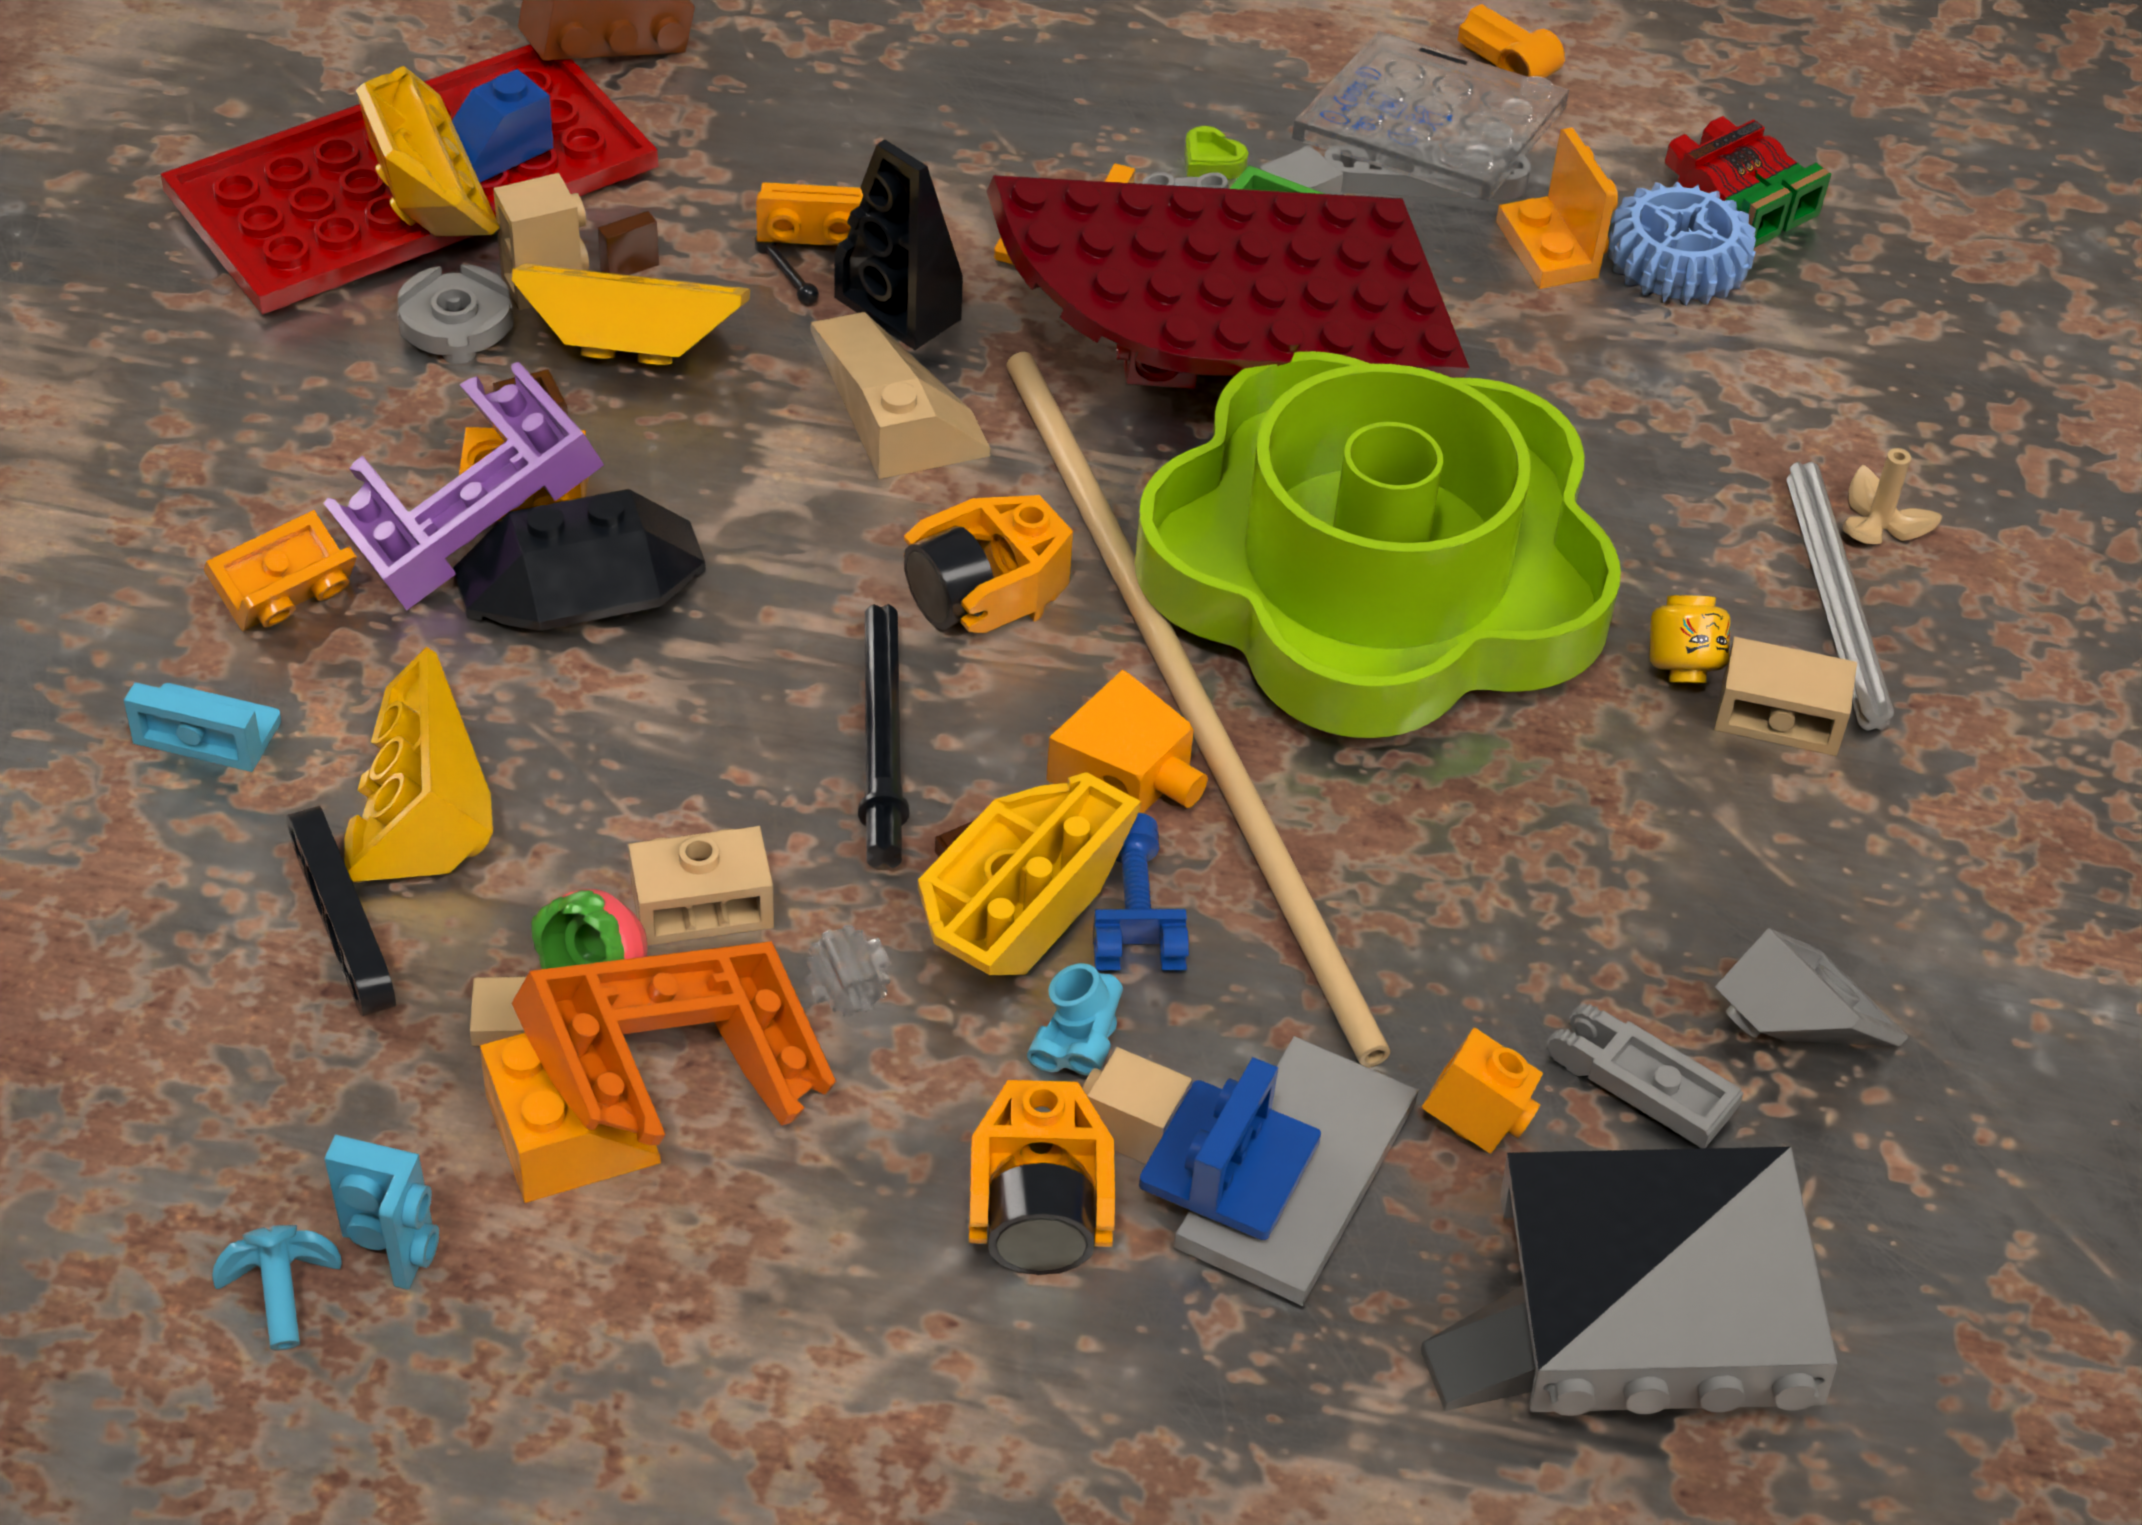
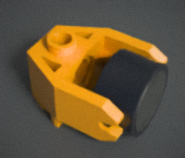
(967, 545)
(1049, 1204)

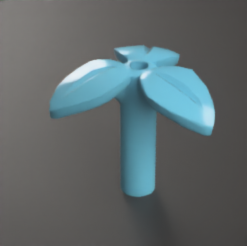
(273, 1252)

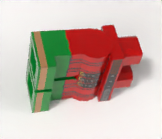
(1752, 172)

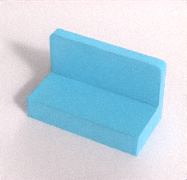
(200, 724)

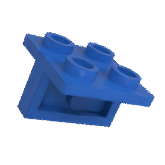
(1232, 1153)

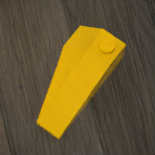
(424, 786)

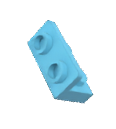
(383, 1203)

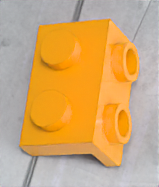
(805, 213)
(280, 570)

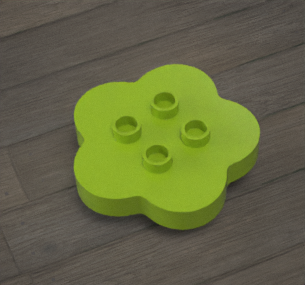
(1381, 541)

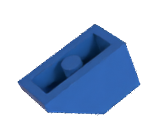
(504, 124)

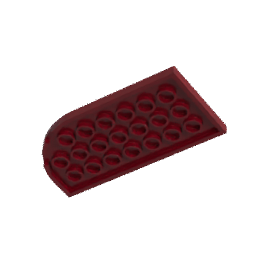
(1229, 273)

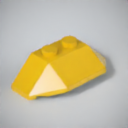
(423, 157)
(626, 311)
(1025, 872)

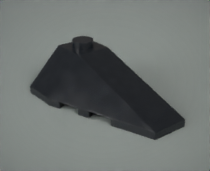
(899, 252)

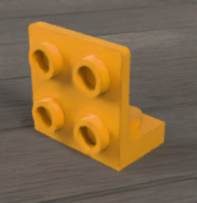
(1567, 231)

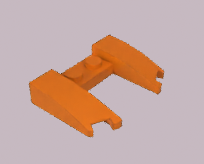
(582, 1011)

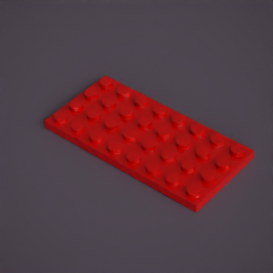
(315, 214)

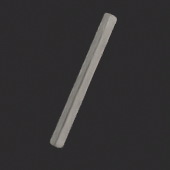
(1839, 594)

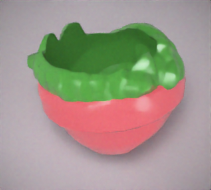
(586, 929)

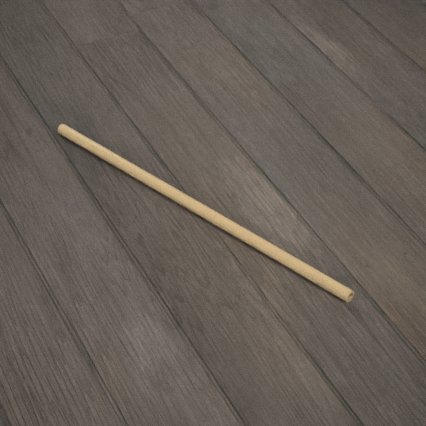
(1208, 729)

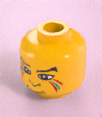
(1689, 638)

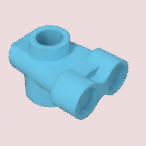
(1081, 1023)

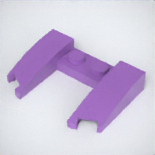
(538, 452)

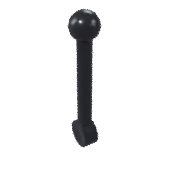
(806, 292)

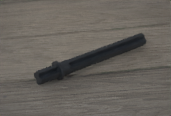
(883, 805)

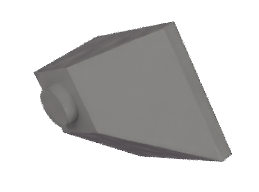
(1802, 997)

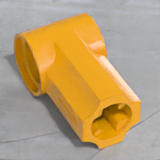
(1510, 45)

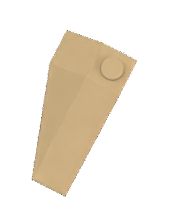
(894, 401)

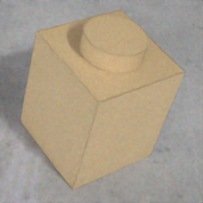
(1136, 1101)

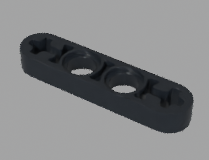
(341, 911)

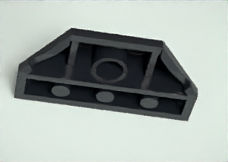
(578, 562)

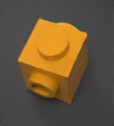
(1485, 1092)

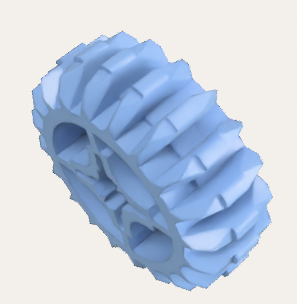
(1681, 243)

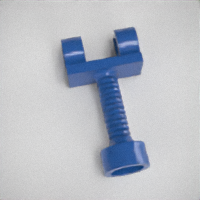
(1138, 921)

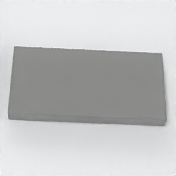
(1358, 1124)

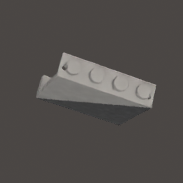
(1668, 1280)

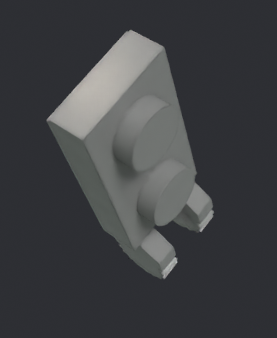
(1646, 1073)

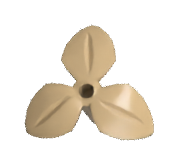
(1878, 502)

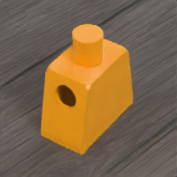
(1130, 743)

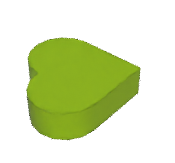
(1211, 152)

